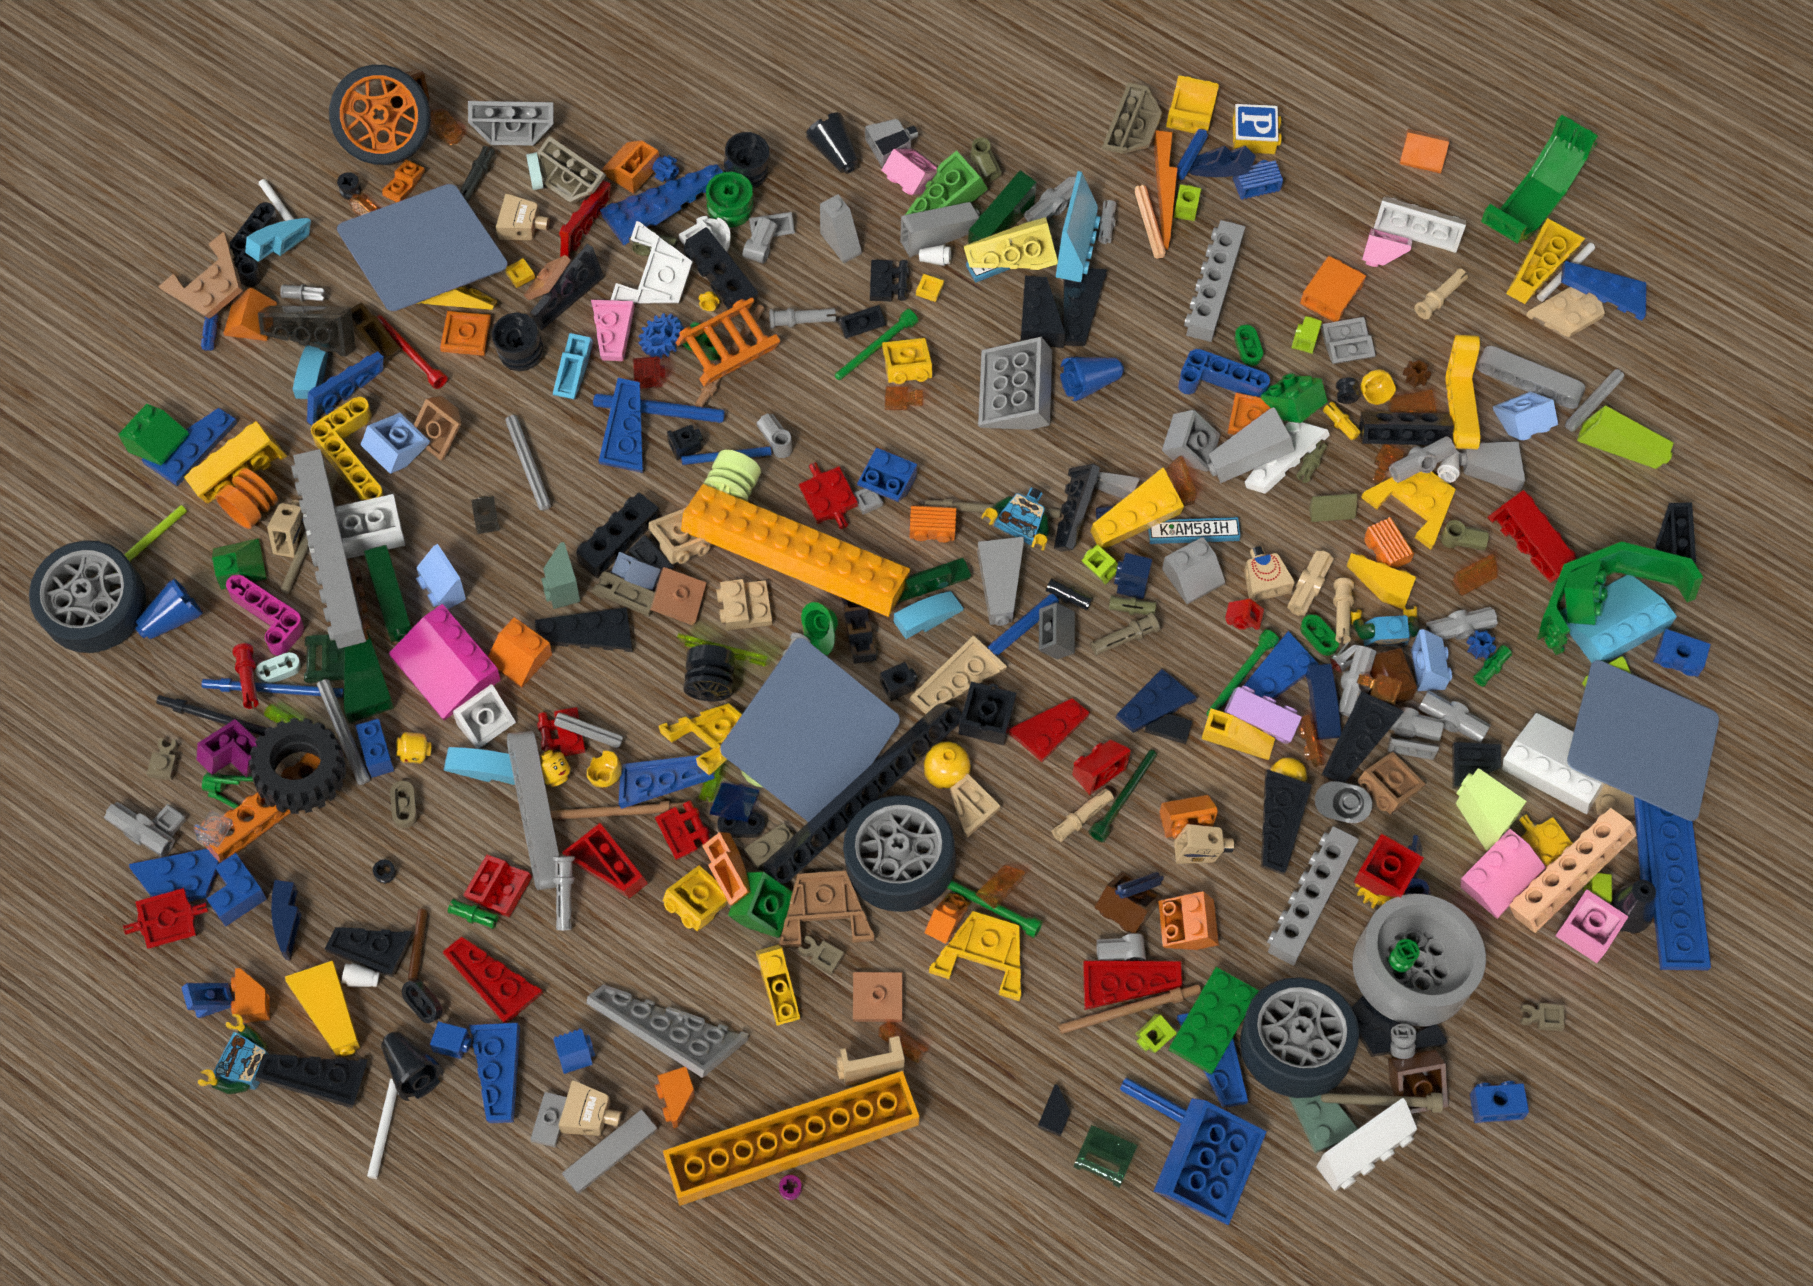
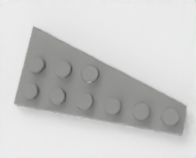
(671, 1031)

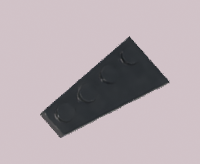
(573, 283)
(1080, 305)
(1079, 497)
(593, 629)
(1282, 815)
(320, 1078)

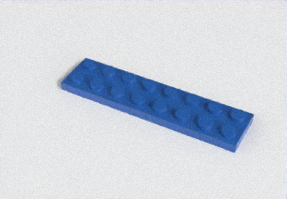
(1678, 900)

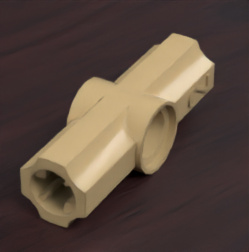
(1310, 583)

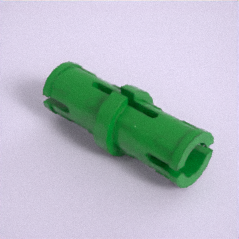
(1492, 665)
(473, 913)

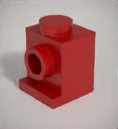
(1244, 614)

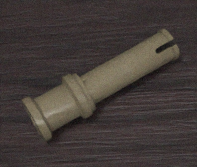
(1135, 630)

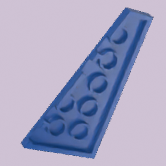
(656, 203)

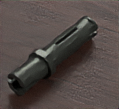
(479, 168)

